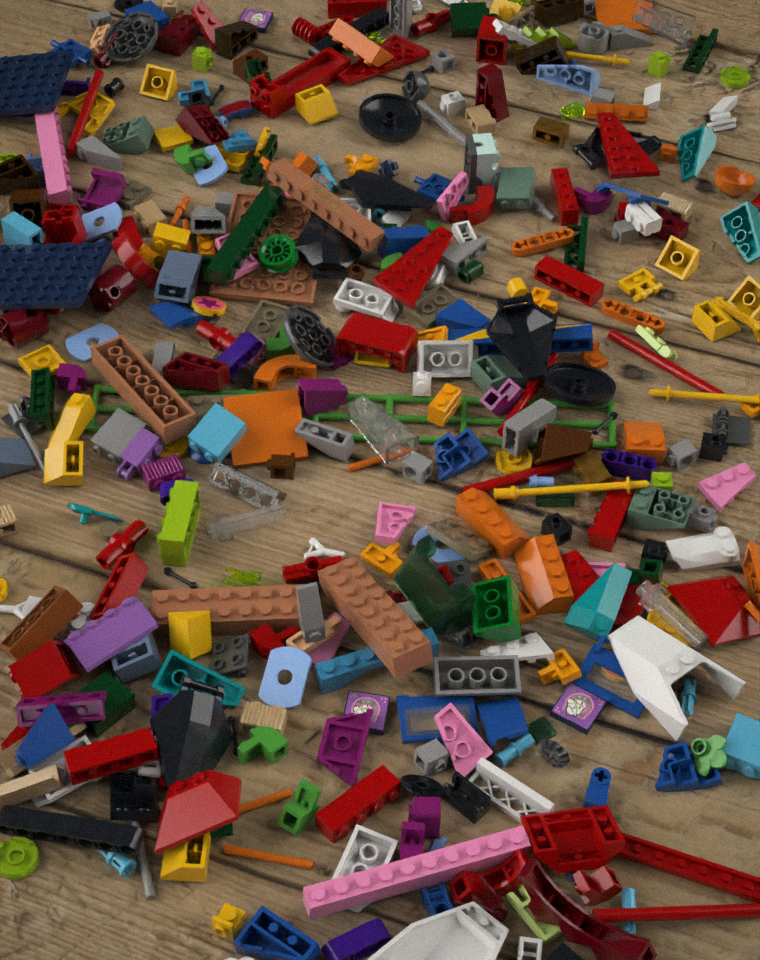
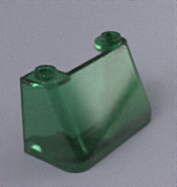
(428, 592)

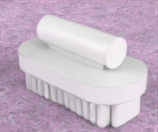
(721, 122)
(438, 276)

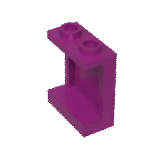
(104, 190)

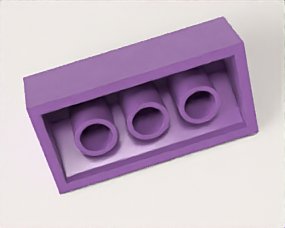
(110, 633)

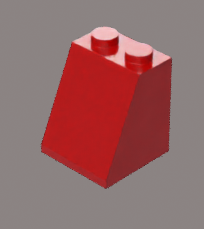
(490, 45)
(45, 670)

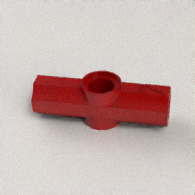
(430, 23)
(217, 337)
(122, 544)
(308, 569)

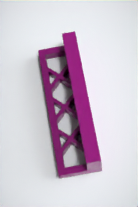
(72, 707)

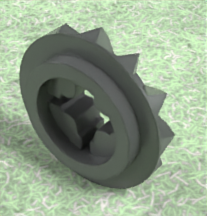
(548, 747)

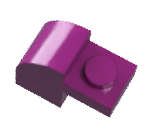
(593, 202)
(71, 378)
(501, 401)
(411, 839)

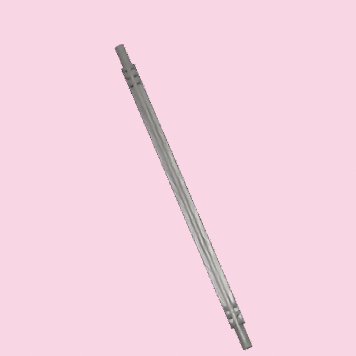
(460, 138)

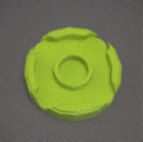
(735, 77)
(18, 858)

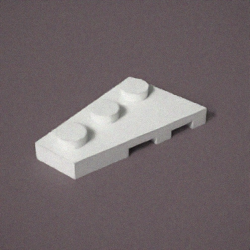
(527, 648)

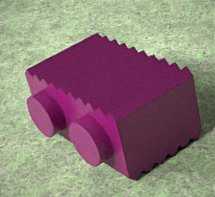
(162, 470)
(426, 811)

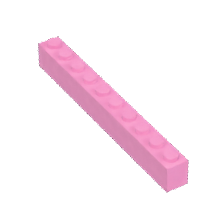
(54, 157)
(412, 872)

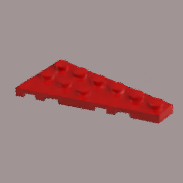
(403, 51)
(621, 150)
(414, 269)

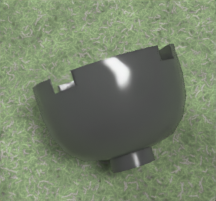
(415, 86)

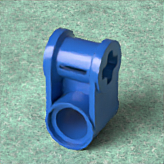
(598, 788)
(435, 899)

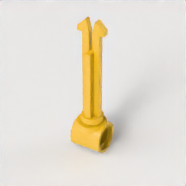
(739, 315)

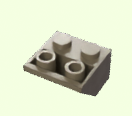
(521, 19)

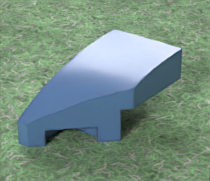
(36, 163)

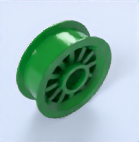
(278, 253)

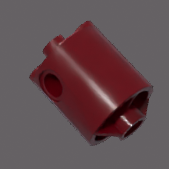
(112, 288)
(23, 326)

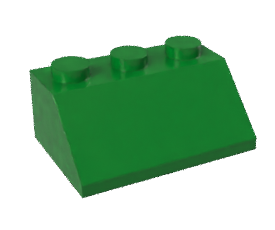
(496, 609)

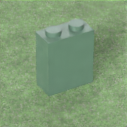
(516, 188)

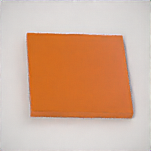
(618, 13)
(269, 425)

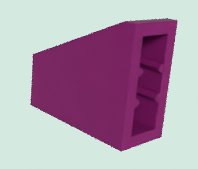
(320, 395)

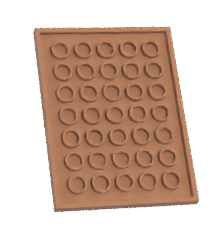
(286, 288)

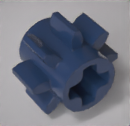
(388, 168)

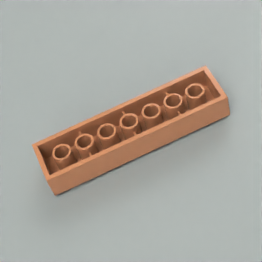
(144, 389)
(231, 608)
(375, 617)

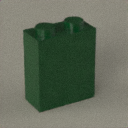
(466, 18)
(117, 704)

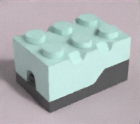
(480, 161)

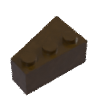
(557, 11)
(234, 38)
(543, 53)
(17, 175)

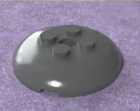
(135, 37)
(308, 335)

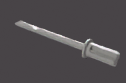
(21, 422)

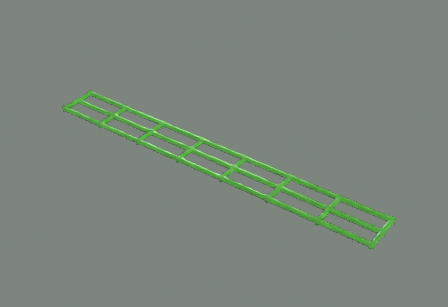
(463, 420)

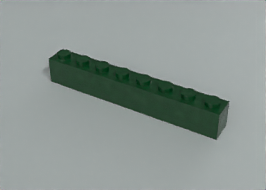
(246, 235)

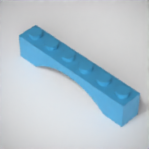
(340, 671)

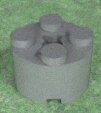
(593, 38)

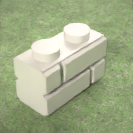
(643, 218)

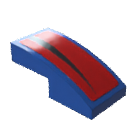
(239, 108)

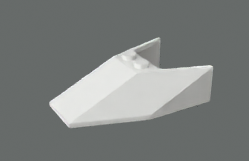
(657, 660)
(451, 935)

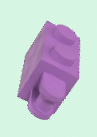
(141, 450)

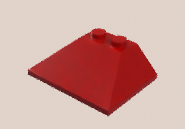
(718, 608)
(197, 807)
(574, 838)

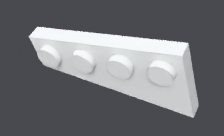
(512, 33)

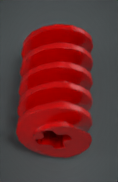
(306, 31)

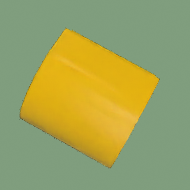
(517, 287)

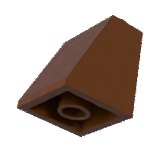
(30, 204)
(560, 443)

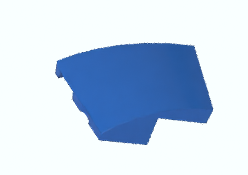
(175, 315)
(458, 454)
(502, 719)
(679, 773)

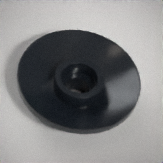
(122, 5)
(421, 786)

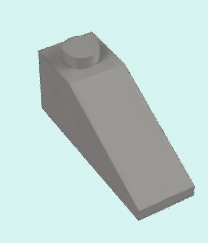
(624, 37)
(98, 154)
(463, 253)
(326, 438)
(310, 613)

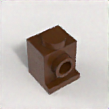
(282, 466)

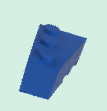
(401, 239)
(274, 939)

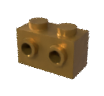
(551, 132)
(591, 470)

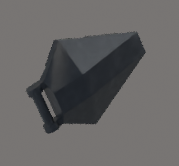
(593, 152)
(376, 189)
(326, 249)
(524, 335)
(191, 731)

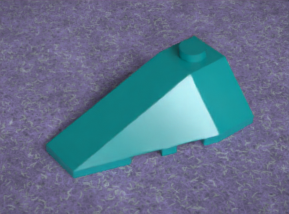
(695, 150)
(743, 229)
(598, 607)
(178, 665)

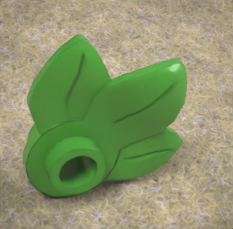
(711, 755)

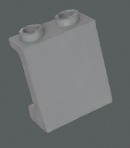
(116, 435)

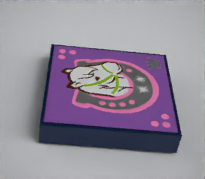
(259, 18)
(358, 703)
(578, 708)

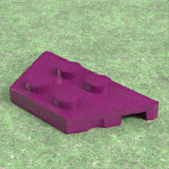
(344, 745)

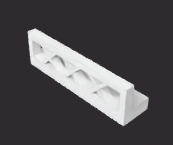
(511, 788)

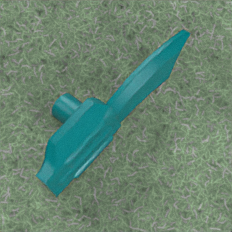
(87, 512)

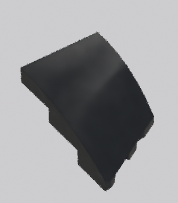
(132, 797)

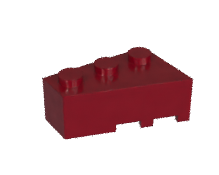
(177, 36)
(491, 91)
(196, 372)

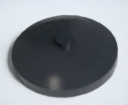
(390, 117)
(579, 384)

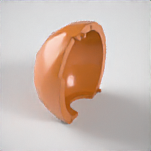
(733, 181)

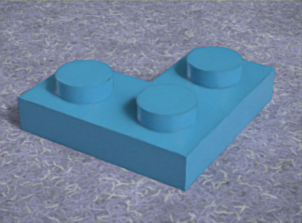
(195, 86)
(239, 142)

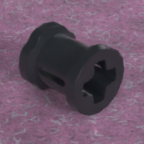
(115, 86)

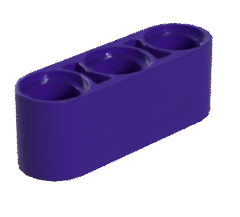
(240, 352)
(628, 464)
(358, 942)

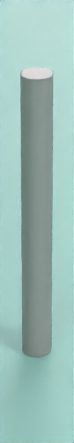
(144, 868)

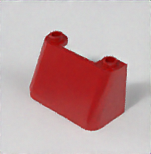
(377, 339)

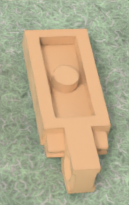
(98, 39)
(297, 640)

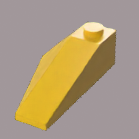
(72, 419)

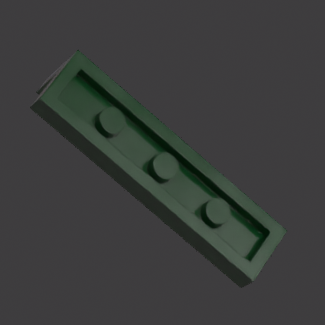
(703, 55)
(258, 172)
(580, 248)
(42, 397)

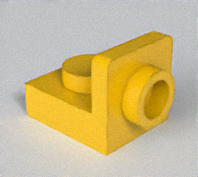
(228, 920)

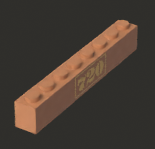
(326, 204)

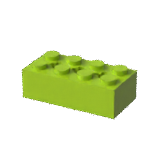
(179, 523)

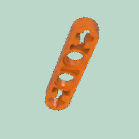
(560, 237)
(609, 308)

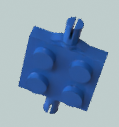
(81, 52)
(433, 186)

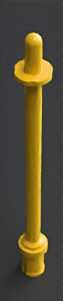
(517, 47)
(703, 396)
(514, 493)

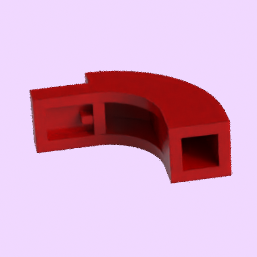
(477, 211)
(134, 261)
(502, 879)

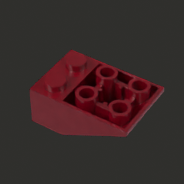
(202, 124)

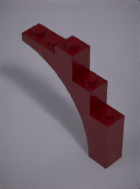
(579, 926)

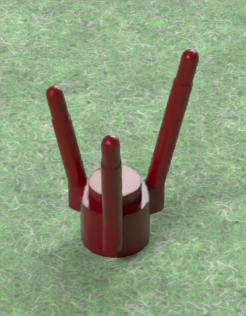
(102, 58)
(493, 907)

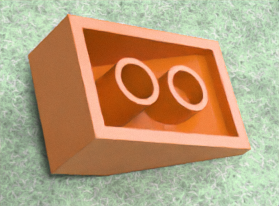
(645, 439)

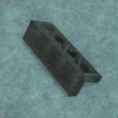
(247, 479)

